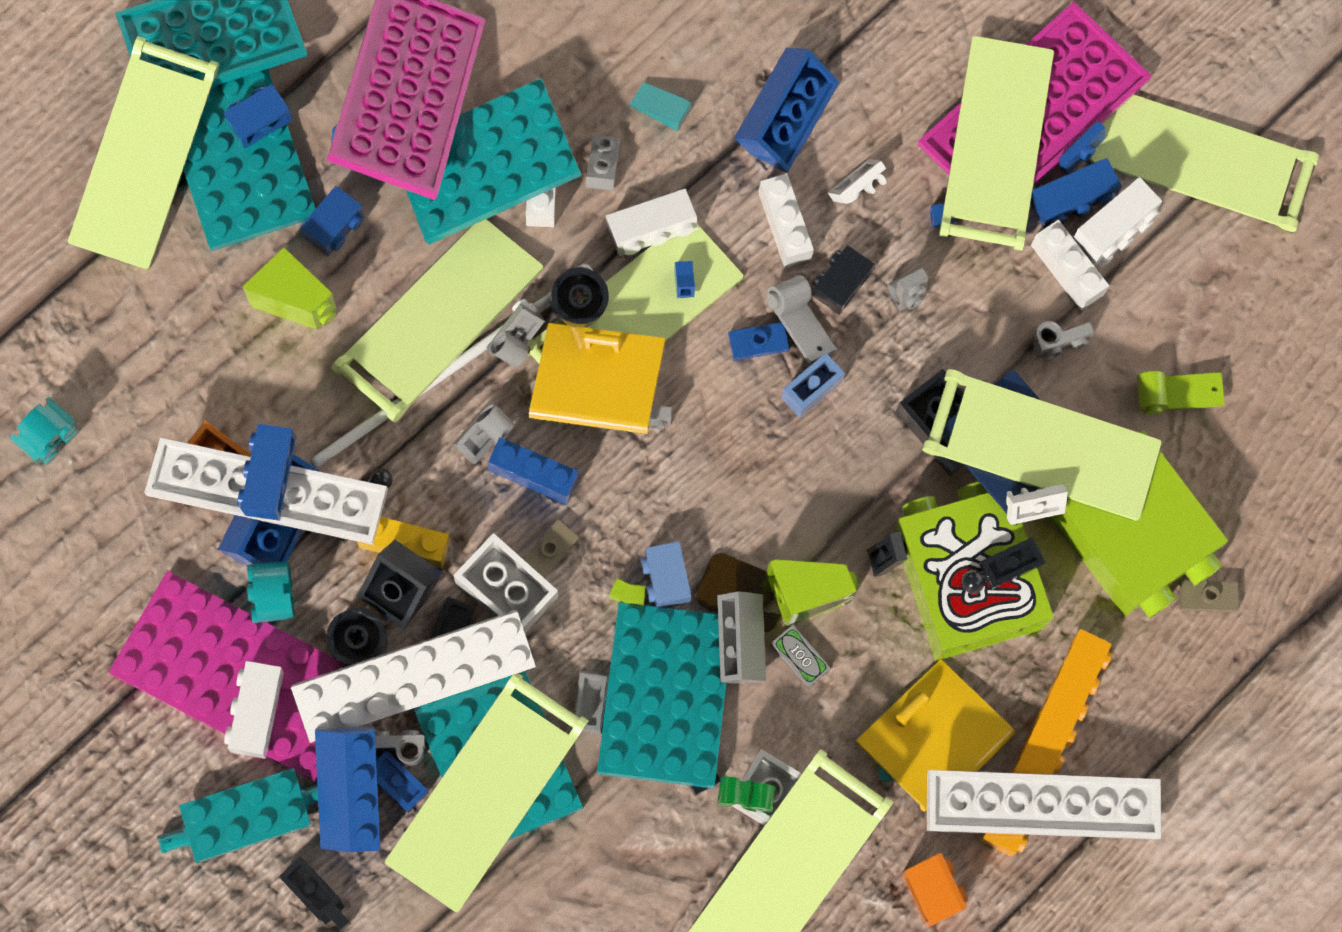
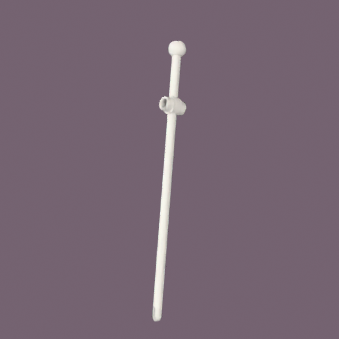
(461, 361)

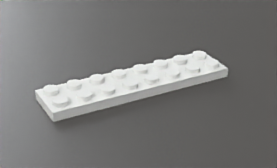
(311, 499)
(414, 675)
(1043, 804)

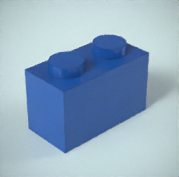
(257, 115)
(332, 221)

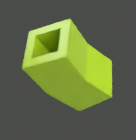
(627, 593)

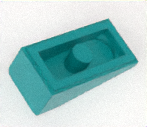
(661, 105)

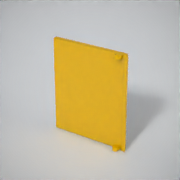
(597, 378)
(935, 728)

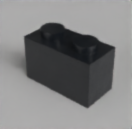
(842, 279)

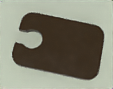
(732, 575)

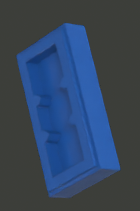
(1083, 148)
(758, 341)

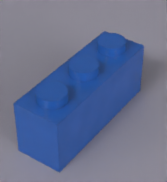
(1075, 193)
(533, 470)
(267, 472)

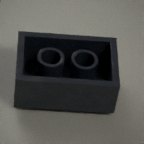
(920, 410)

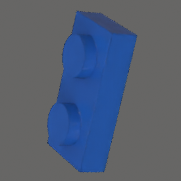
(399, 782)

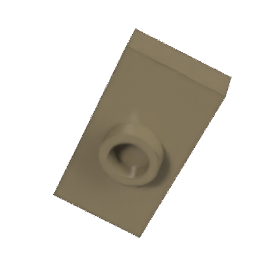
(551, 548)
(1209, 596)

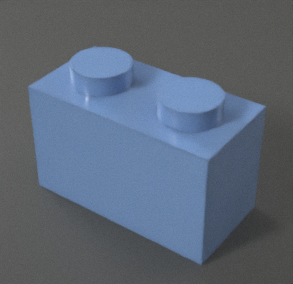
(813, 385)
(667, 575)

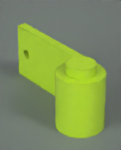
(1178, 392)

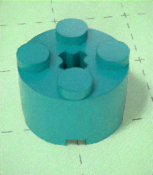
(44, 431)
(270, 591)

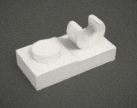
(860, 179)
(1036, 504)

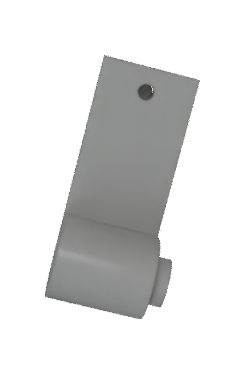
(790, 304)

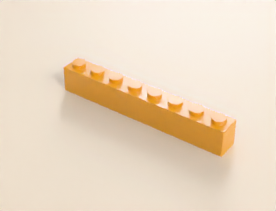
(1057, 719)

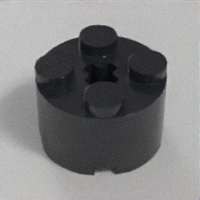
(590, 286)
(352, 624)

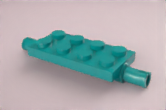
(242, 816)

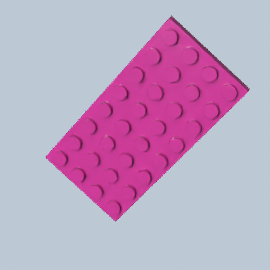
(1086, 85)
(407, 93)
(190, 658)

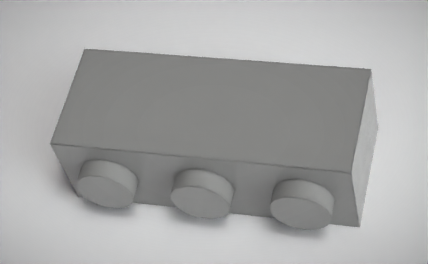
(741, 638)

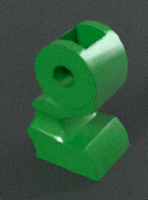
(748, 794)

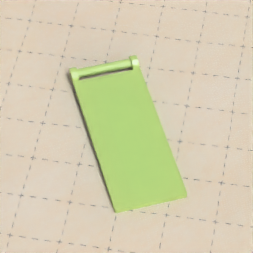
(997, 140)
(142, 156)
(1205, 160)
(645, 290)
(439, 316)
(1045, 446)
(484, 795)
(795, 856)

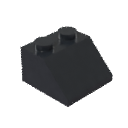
(399, 583)

